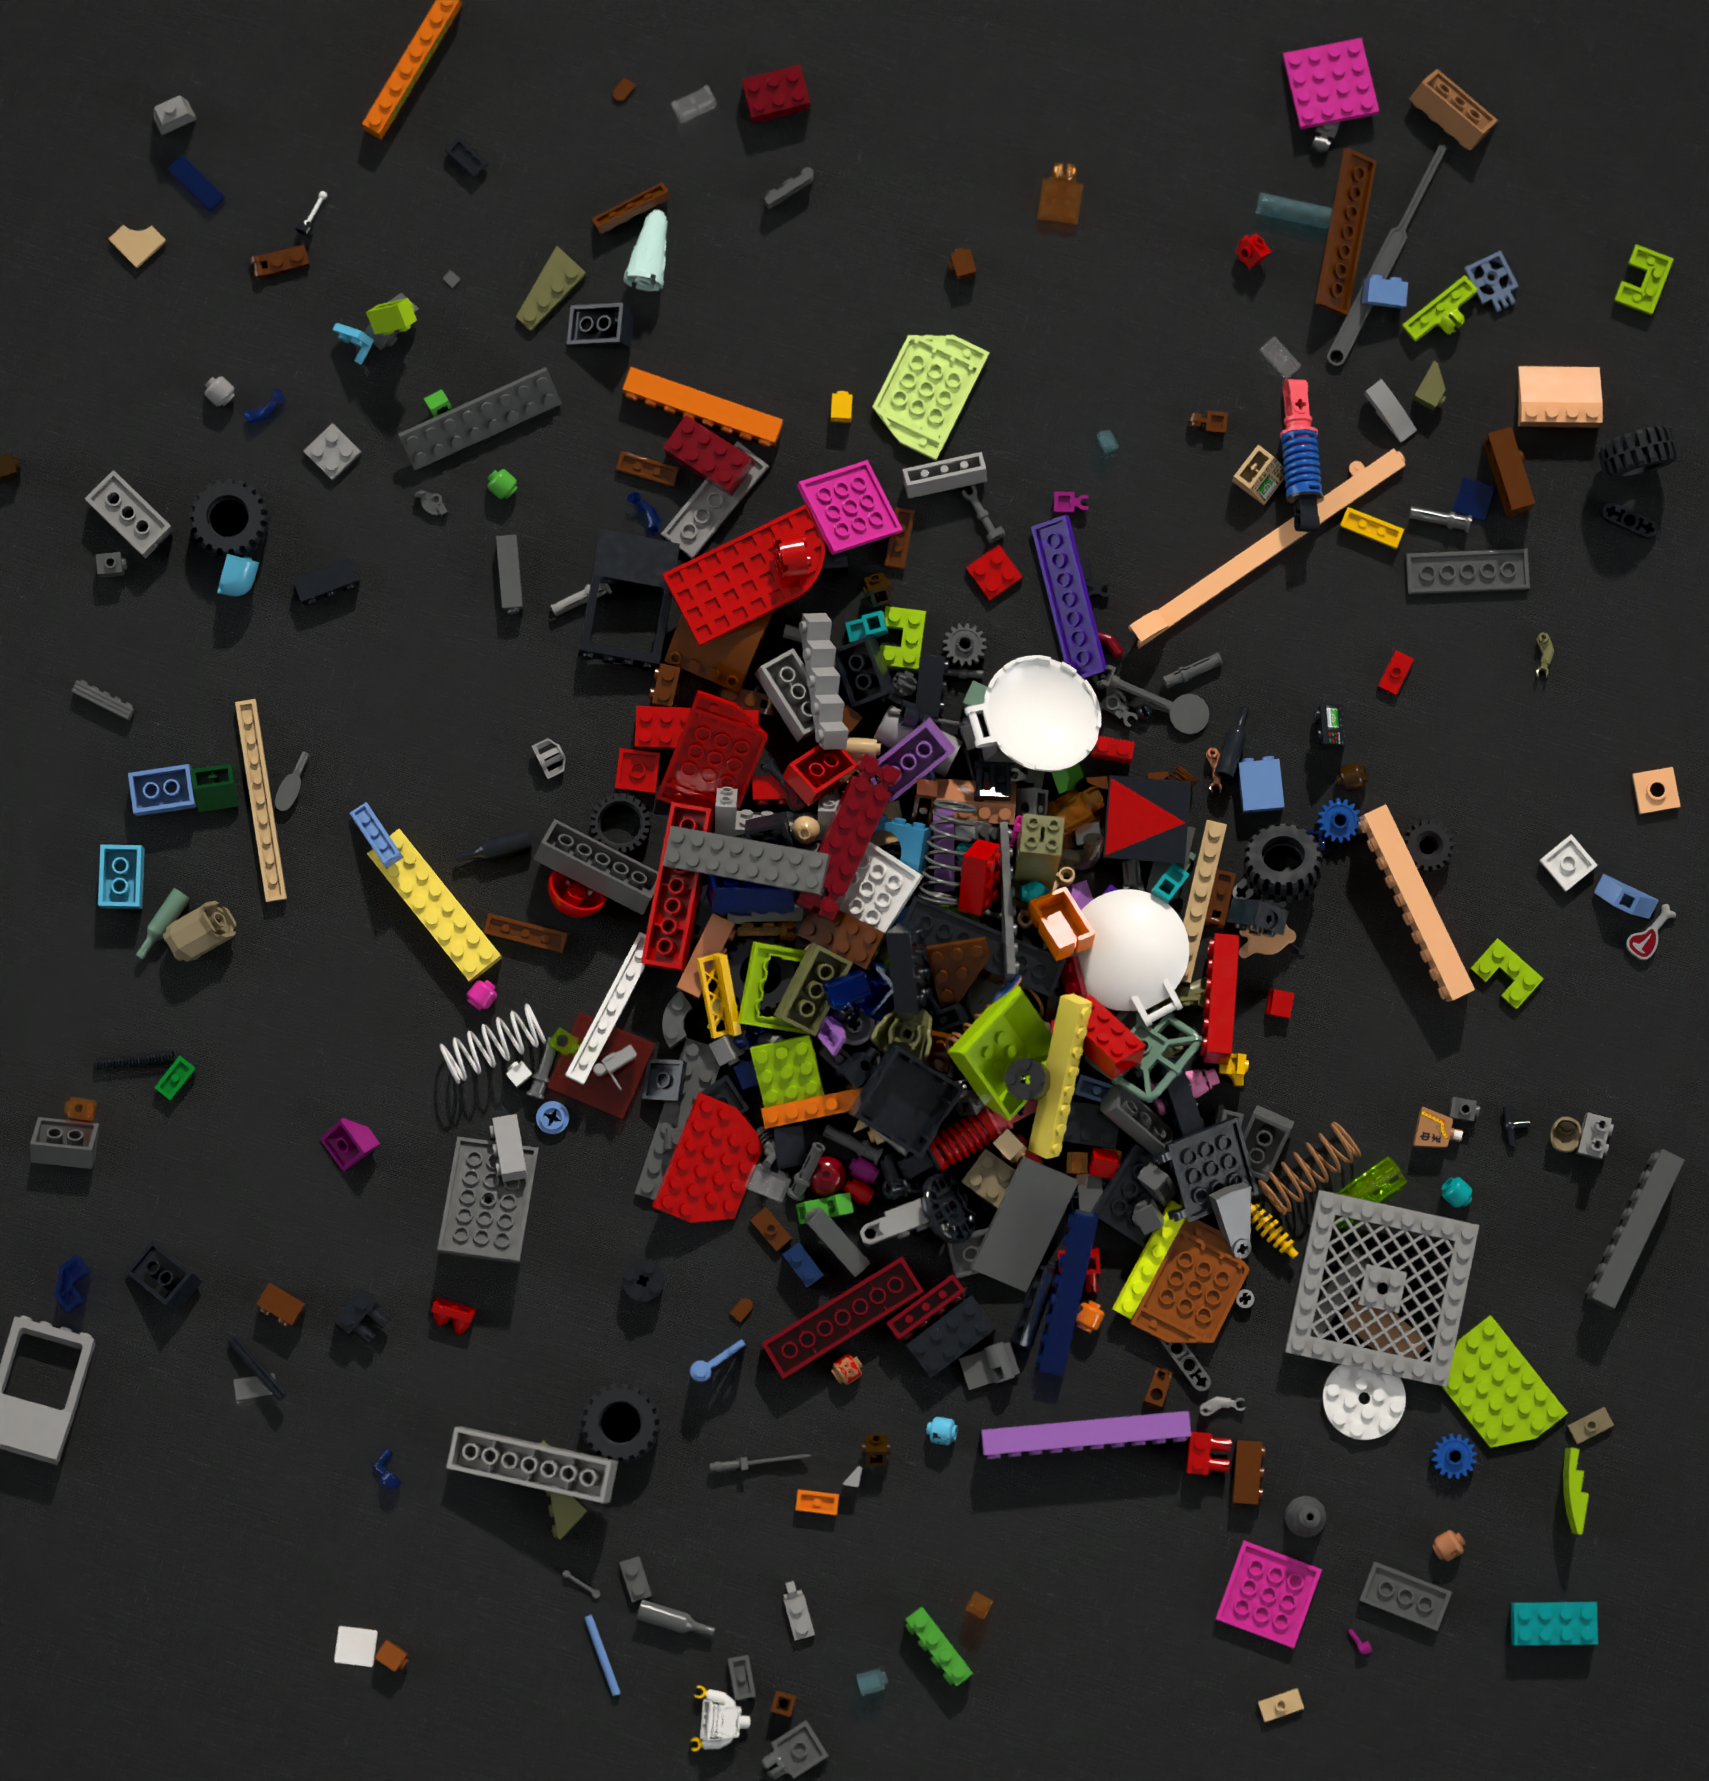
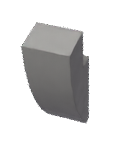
(1390, 410)

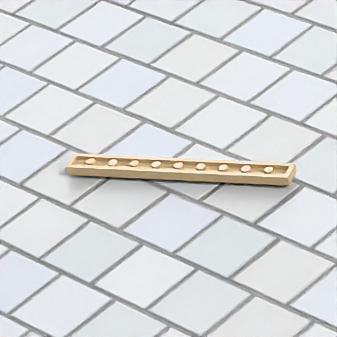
(261, 800)

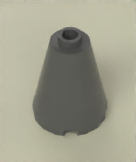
(1296, 1516)

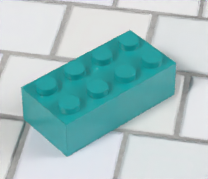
(1554, 1623)

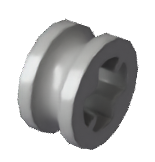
(1249, 1303)

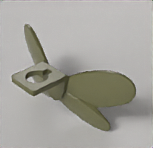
(1189, 996)

